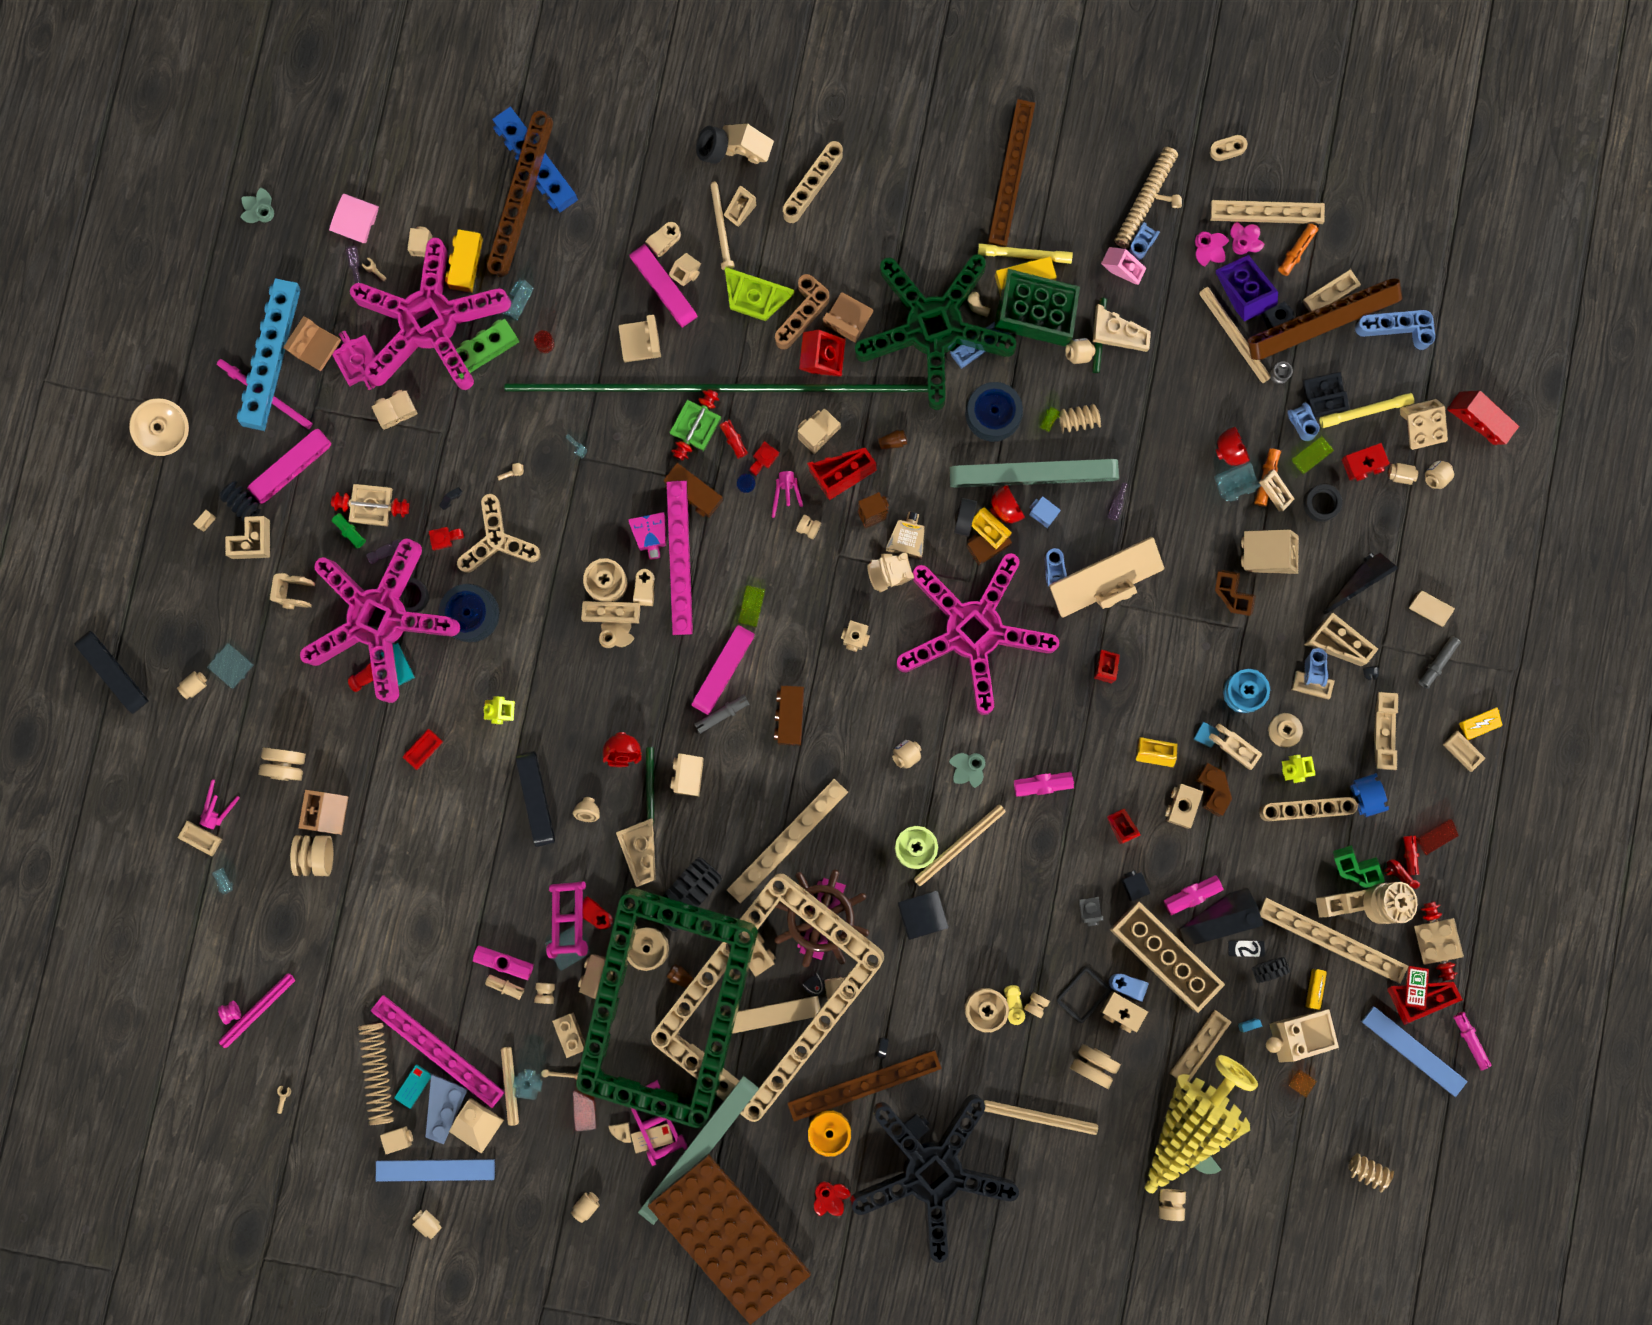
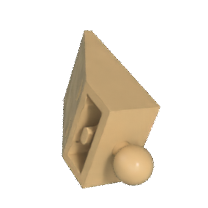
(1302, 1036)

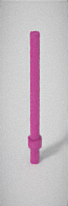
(235, 373)

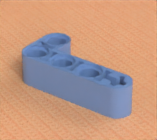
(1395, 326)

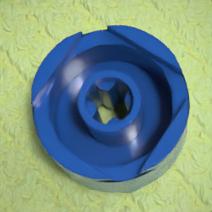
(1370, 795)

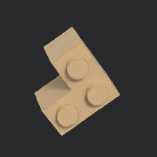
(748, 142)
(817, 430)
(254, 543)

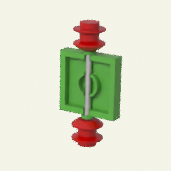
(695, 425)

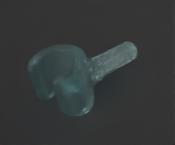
(580, 449)

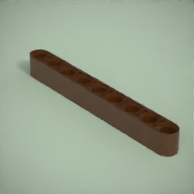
(517, 185)
(1325, 319)

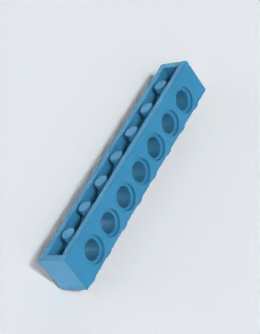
(258, 418)

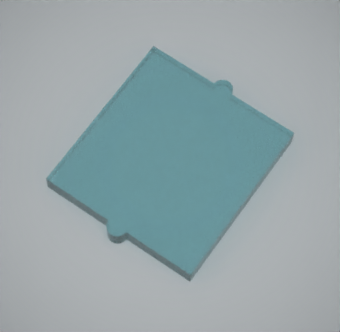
(230, 666)
(567, 959)

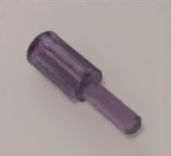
(353, 262)
(1117, 503)

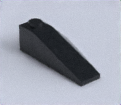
(1371, 571)

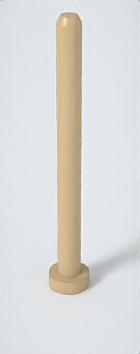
(721, 227)

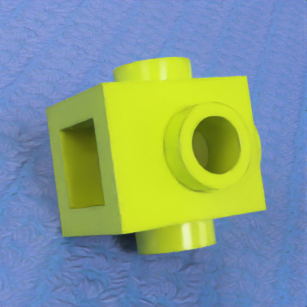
(499, 710)
(1298, 768)

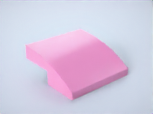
(353, 218)

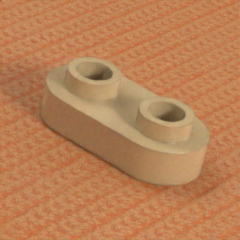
(1227, 148)

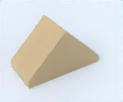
(740, 206)

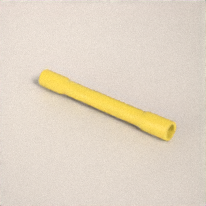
(993, 250)
(1396, 402)

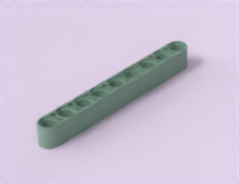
(1034, 473)
(705, 1139)

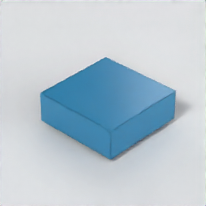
(1203, 734)
(1249, 1025)

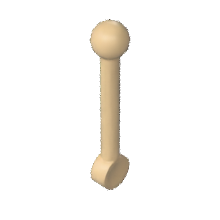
(545, 1073)

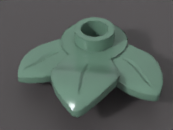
(256, 206)
(966, 771)

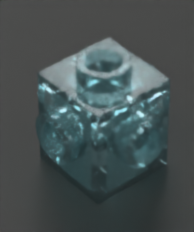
(525, 1091)

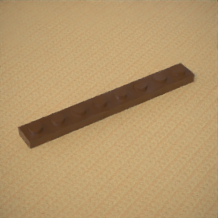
(1011, 173)
(864, 1085)

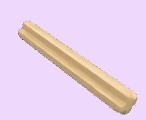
(508, 1075)

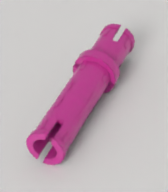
(1472, 1041)

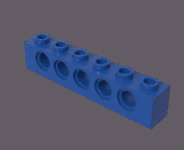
(565, 196)

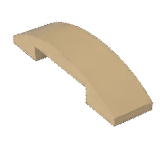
(1385, 731)

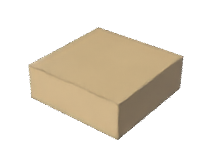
(204, 520)

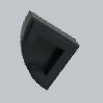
(445, 503)

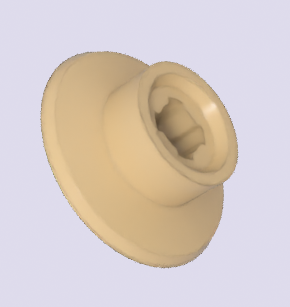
(1276, 730)

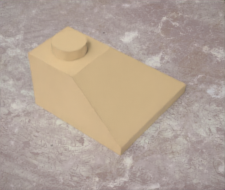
(476, 1125)

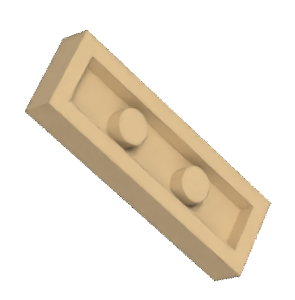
(1332, 291)
(610, 612)

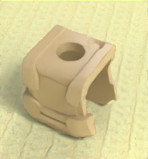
(889, 571)
(280, 588)

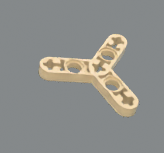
(503, 544)

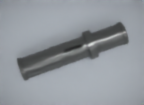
(1437, 665)
(722, 713)

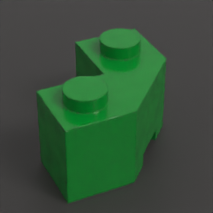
(1365, 873)

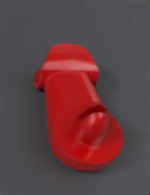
(361, 679)
(1397, 869)

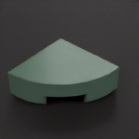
(1208, 1166)

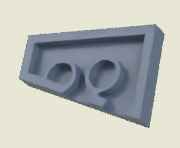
(443, 1107)

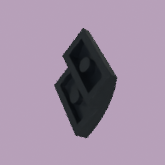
(1326, 394)
(922, 915)

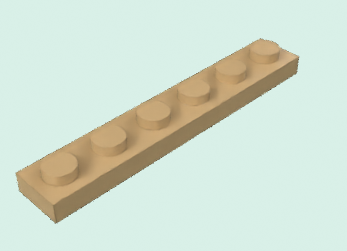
(1267, 212)

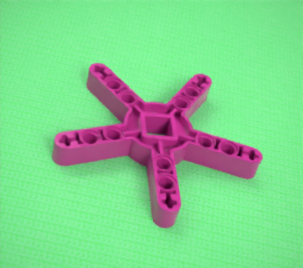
(420, 303)
(393, 624)
(957, 640)

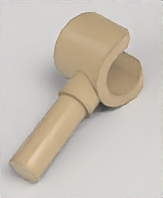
(1175, 199)
(372, 268)
(517, 470)
(282, 1098)

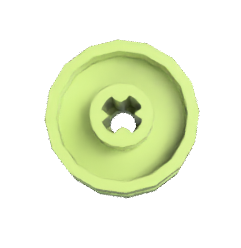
(926, 842)

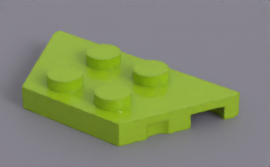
(754, 295)

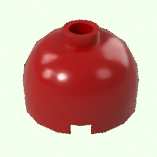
(1231, 448)
(1006, 506)
(621, 749)

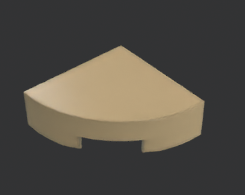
(621, 1132)

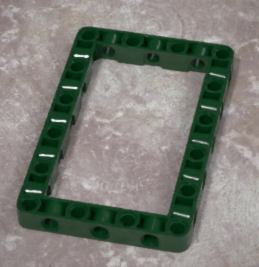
(689, 919)

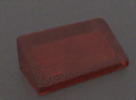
(1437, 836)
(584, 1111)

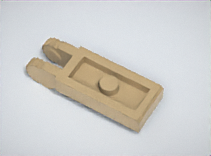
(1236, 747)

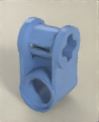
(1144, 239)
(1302, 418)
(1054, 569)
(1316, 671)
(1131, 986)

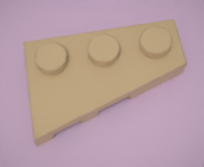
(1118, 332)
(638, 850)

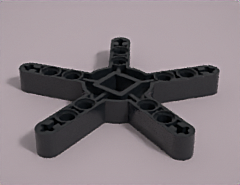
(946, 1186)

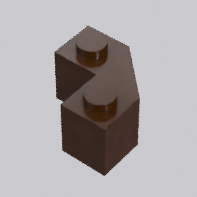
(1236, 601)
(1220, 794)

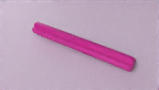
(256, 1010)

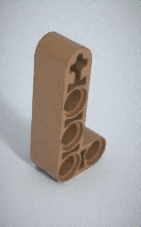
(798, 315)

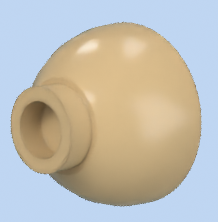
(586, 810)

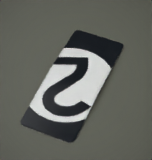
(1246, 948)

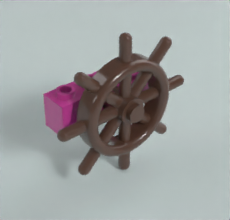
(811, 947)

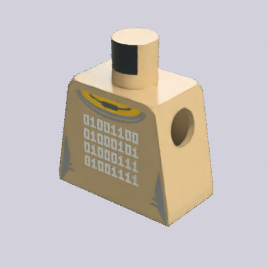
(907, 537)

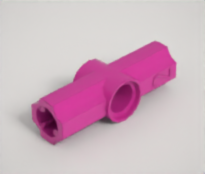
(1043, 784)
(1193, 895)
(491, 959)

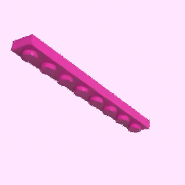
(679, 557)
(437, 1051)

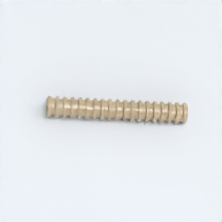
(1146, 197)

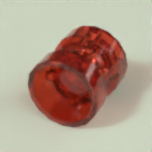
(544, 345)

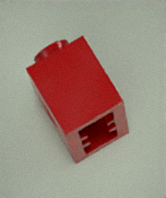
(1374, 455)

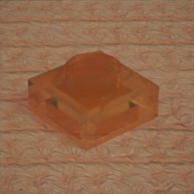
(1302, 1083)

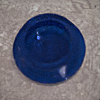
(746, 483)

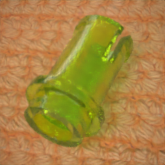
(1049, 419)

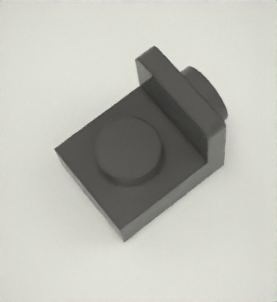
(1090, 911)

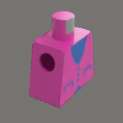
(650, 533)

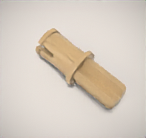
(504, 986)

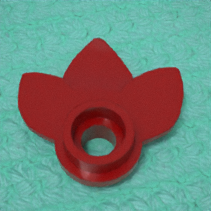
(832, 1200)

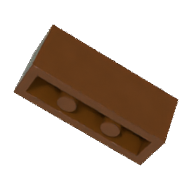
(698, 493)
(873, 509)
(789, 715)

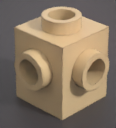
(855, 629)

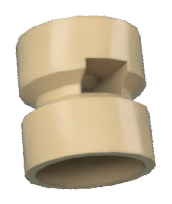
(1172, 1204)

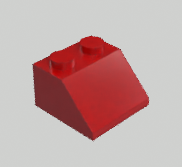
(822, 353)

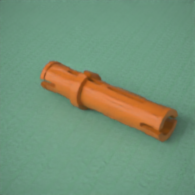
(1293, 256)
(1271, 463)

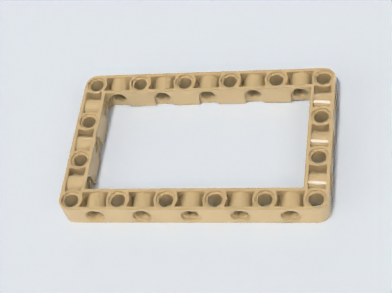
(826, 923)

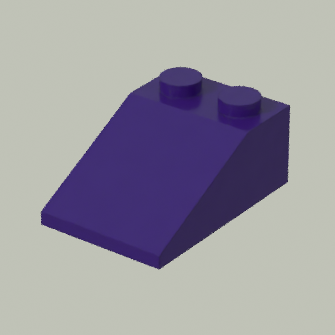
(1247, 288)

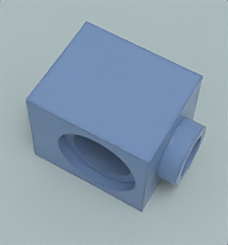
(1044, 511)

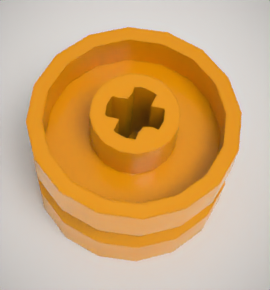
(833, 1144)

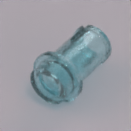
(222, 881)

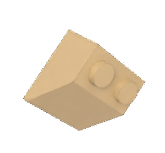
(590, 981)

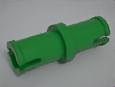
(348, 530)

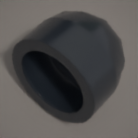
(1370, 672)

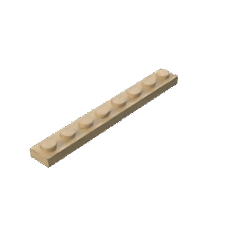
(787, 841)
(1333, 940)

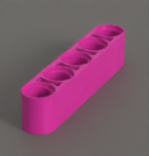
(663, 285)
(289, 466)
(723, 669)

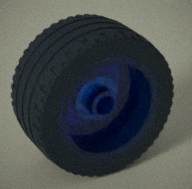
(1007, 408)
(482, 608)

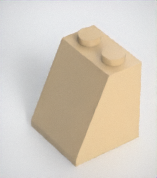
(1270, 551)

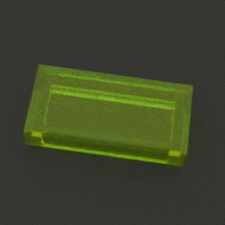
(1312, 455)
(751, 606)

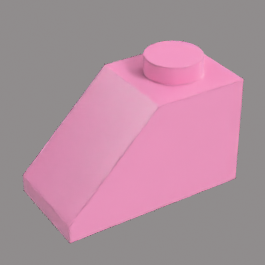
(1123, 264)

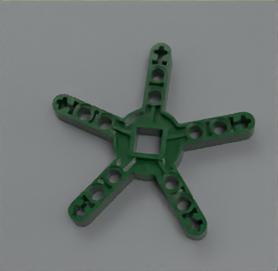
(928, 308)

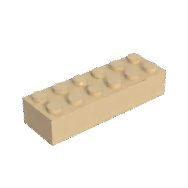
(1167, 957)

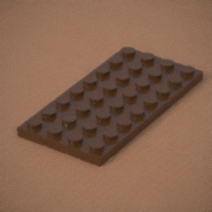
(729, 1239)

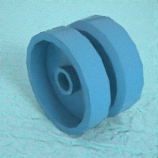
(1257, 688)

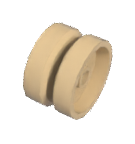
(601, 570)
(281, 766)
(658, 949)
(986, 1021)
(1095, 1066)

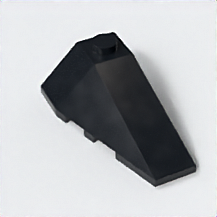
(1228, 916)

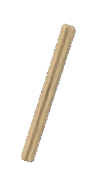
(1234, 334)
(959, 845)
(1040, 1117)

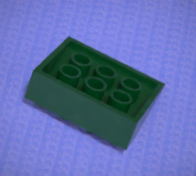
(1037, 308)

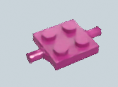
(354, 358)

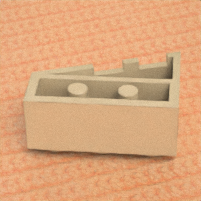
(1341, 641)

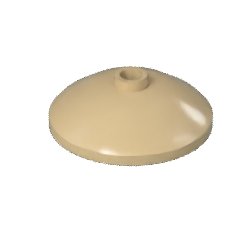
(172, 430)

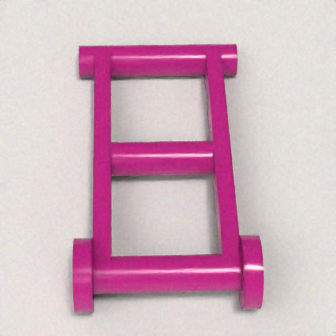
(580, 946)
(651, 1153)

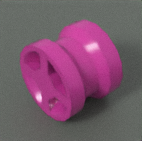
(229, 1012)

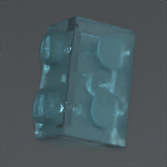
(1237, 482)

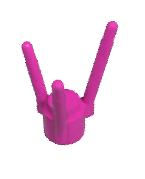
(786, 481)
(209, 817)

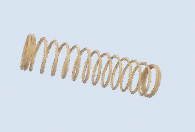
(377, 1119)

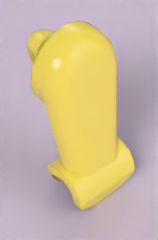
(1016, 1011)

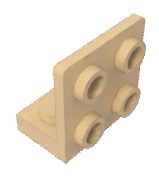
(640, 340)
(1425, 423)

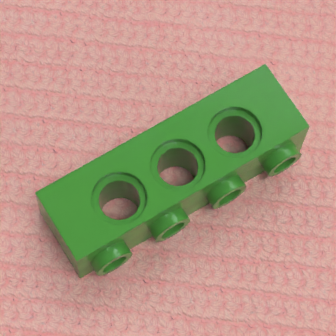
(491, 349)

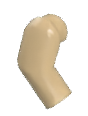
(975, 305)

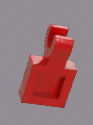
(765, 457)
(442, 538)

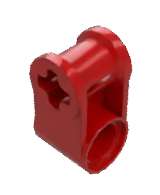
(593, 911)

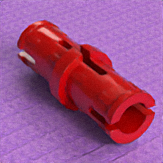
(733, 439)
(1411, 855)

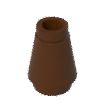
(893, 440)
(679, 976)

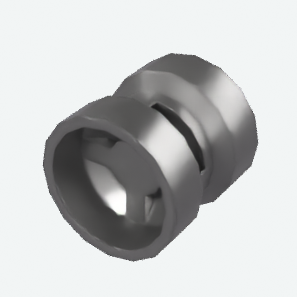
(1283, 369)

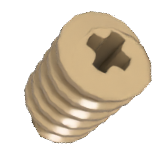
(1079, 417)
(1371, 1172)

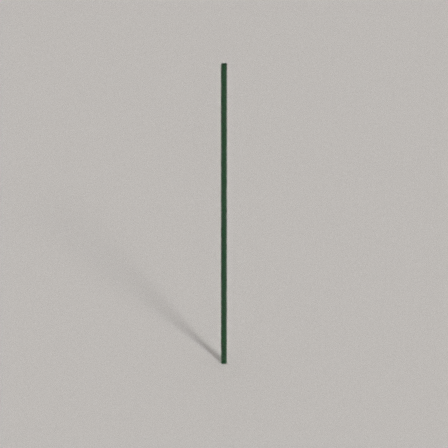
(721, 387)

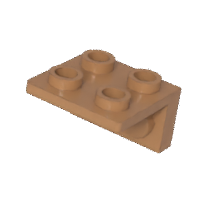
(848, 317)
(312, 344)

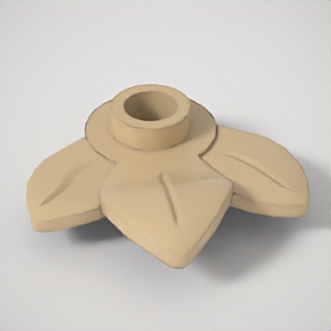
(618, 632)

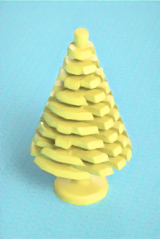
(1199, 1123)

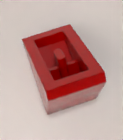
(1107, 666)
(1123, 826)

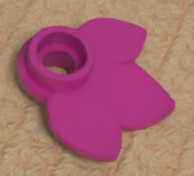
(1247, 236)
(1212, 250)

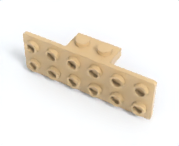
(1107, 579)

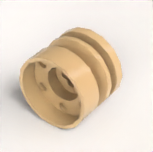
(311, 855)
(1390, 903)

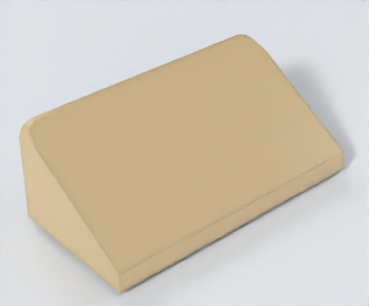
(1431, 608)

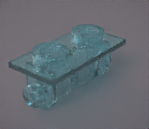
(521, 291)

